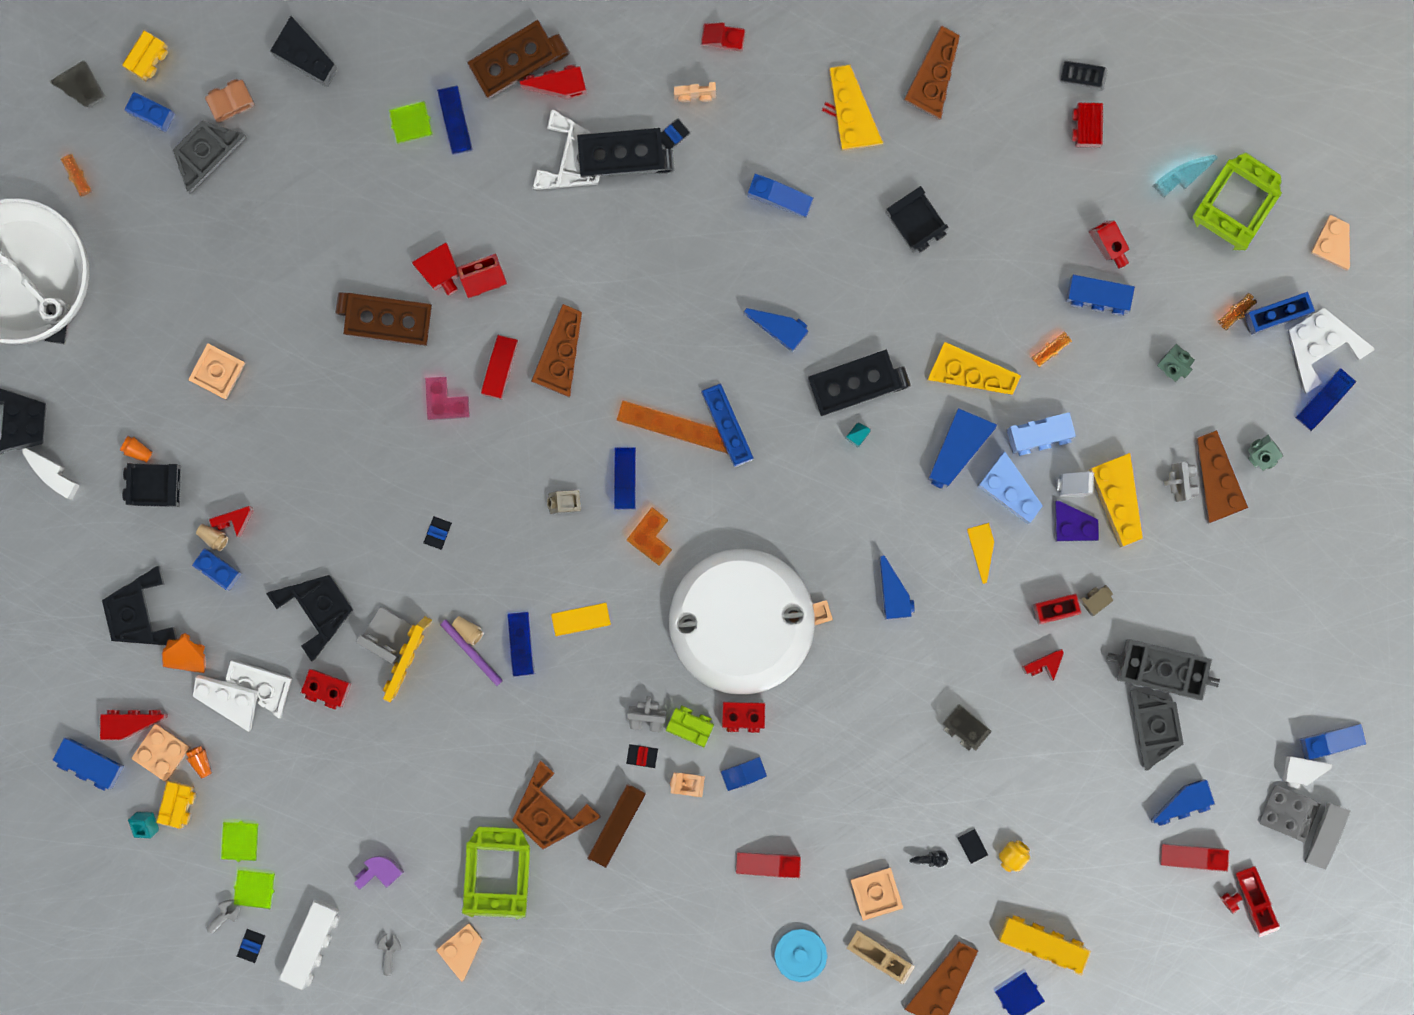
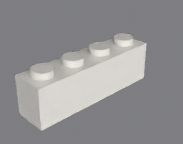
(309, 945)

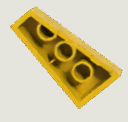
(1118, 496)
(1043, 944)

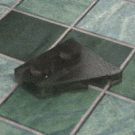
(80, 84)

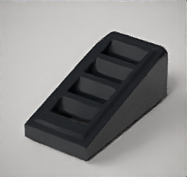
(1085, 67)

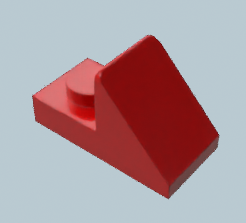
(723, 37)
(238, 518)
(1050, 662)

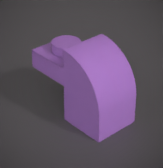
(382, 867)

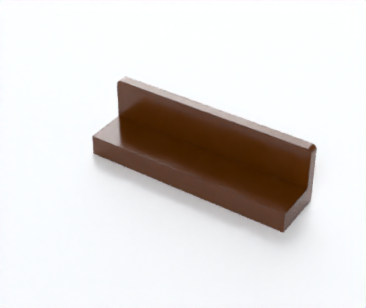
(616, 825)

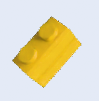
(145, 56)
(175, 805)

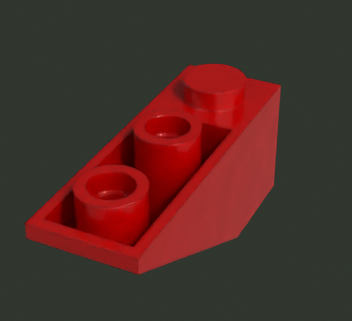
(562, 84)
(122, 726)

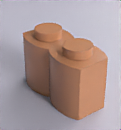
(229, 101)

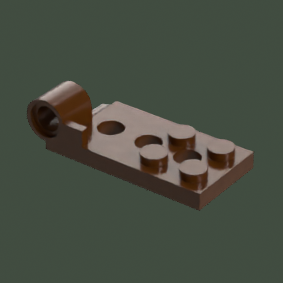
(547, 52)
(352, 306)

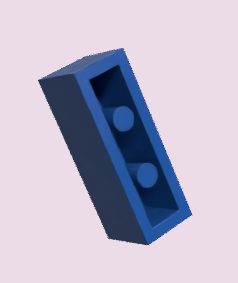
(1100, 295)
(1279, 313)
(87, 764)

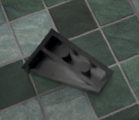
(302, 53)

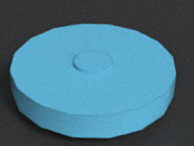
(800, 955)

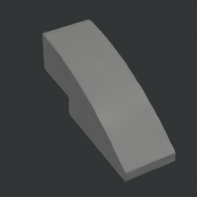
(1327, 835)

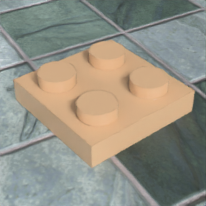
(216, 371)
(161, 752)
(876, 893)

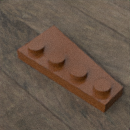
(934, 74)
(559, 355)
(1220, 484)
(944, 984)

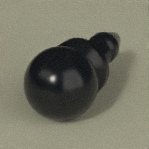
(938, 859)

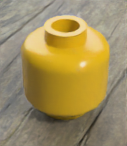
(1014, 856)

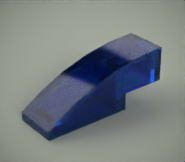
(1325, 399)
(625, 479)

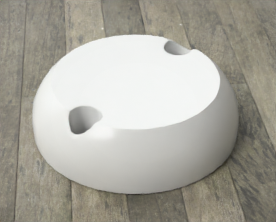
(39, 268)
(741, 621)

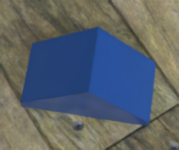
(744, 774)

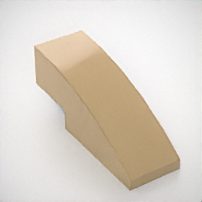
(880, 957)

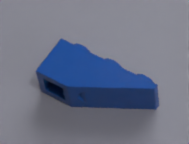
(1188, 799)

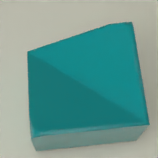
(858, 434)
(143, 825)

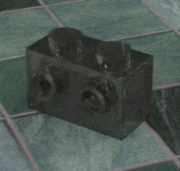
(966, 728)

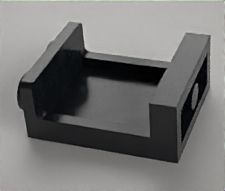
(917, 220)
(152, 485)

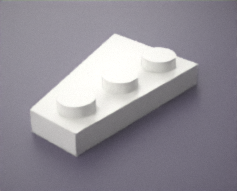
(271, 686)

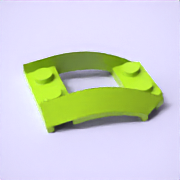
(1226, 226)
(496, 904)

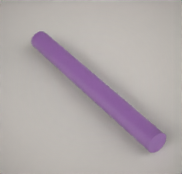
(471, 653)

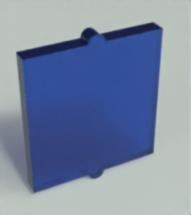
(1020, 995)

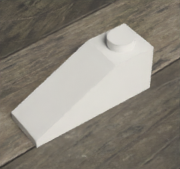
(1075, 484)

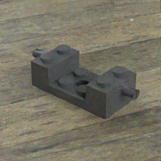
(1142, 662)

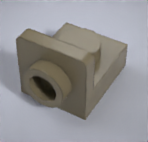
(564, 501)

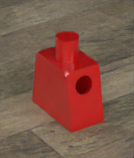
(1107, 234)
(438, 269)

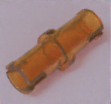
(76, 175)
(1237, 311)
(1051, 349)

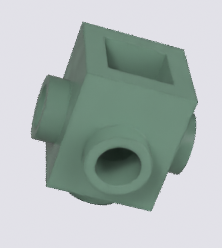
(1176, 363)
(1264, 453)

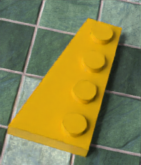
(966, 369)

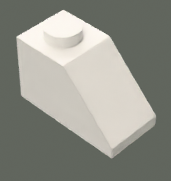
(1303, 771)

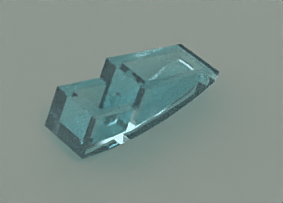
(1183, 174)

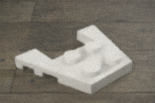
(570, 168)
(1317, 338)

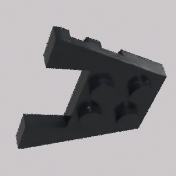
(22, 421)
(322, 604)
(128, 612)

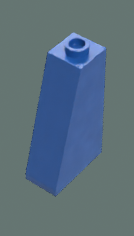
(961, 443)

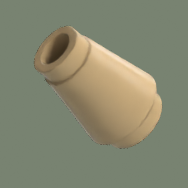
(212, 537)
(468, 631)

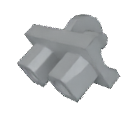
(1180, 481)
(646, 712)

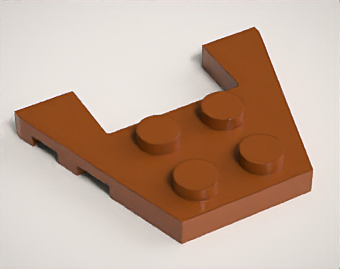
(543, 818)

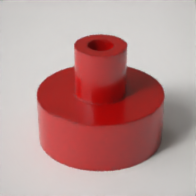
(1231, 902)

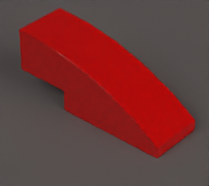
(499, 367)
(1257, 901)

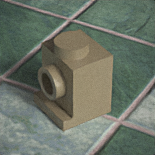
(1097, 600)

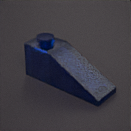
(455, 119)
(521, 644)

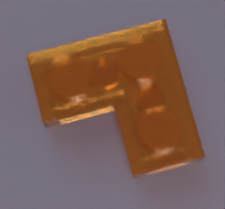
(645, 537)

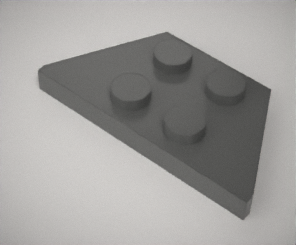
(203, 151)
(1156, 726)

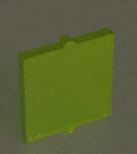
(411, 122)
(239, 841)
(254, 889)

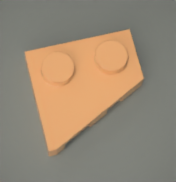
(694, 91)
(1334, 243)
(461, 950)

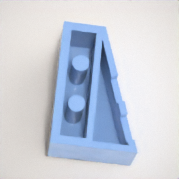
(1041, 434)
(1010, 489)

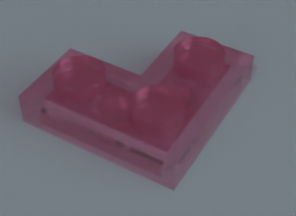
(440, 405)

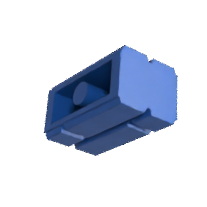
(149, 111)
(216, 569)

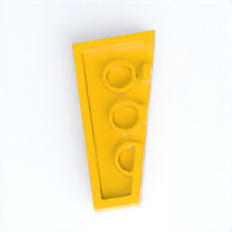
(853, 115)
(407, 651)

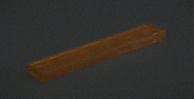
(671, 426)

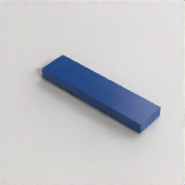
(727, 425)

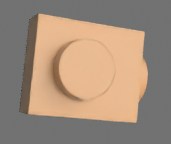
(687, 784)

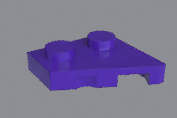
(1074, 524)

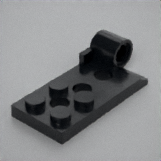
(655, 161)
(890, 381)

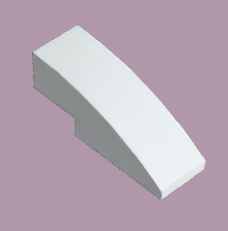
(51, 474)

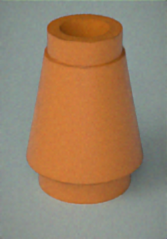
(135, 449)
(198, 760)

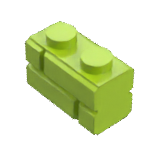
(689, 726)

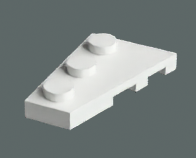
(227, 699)

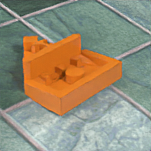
(184, 655)

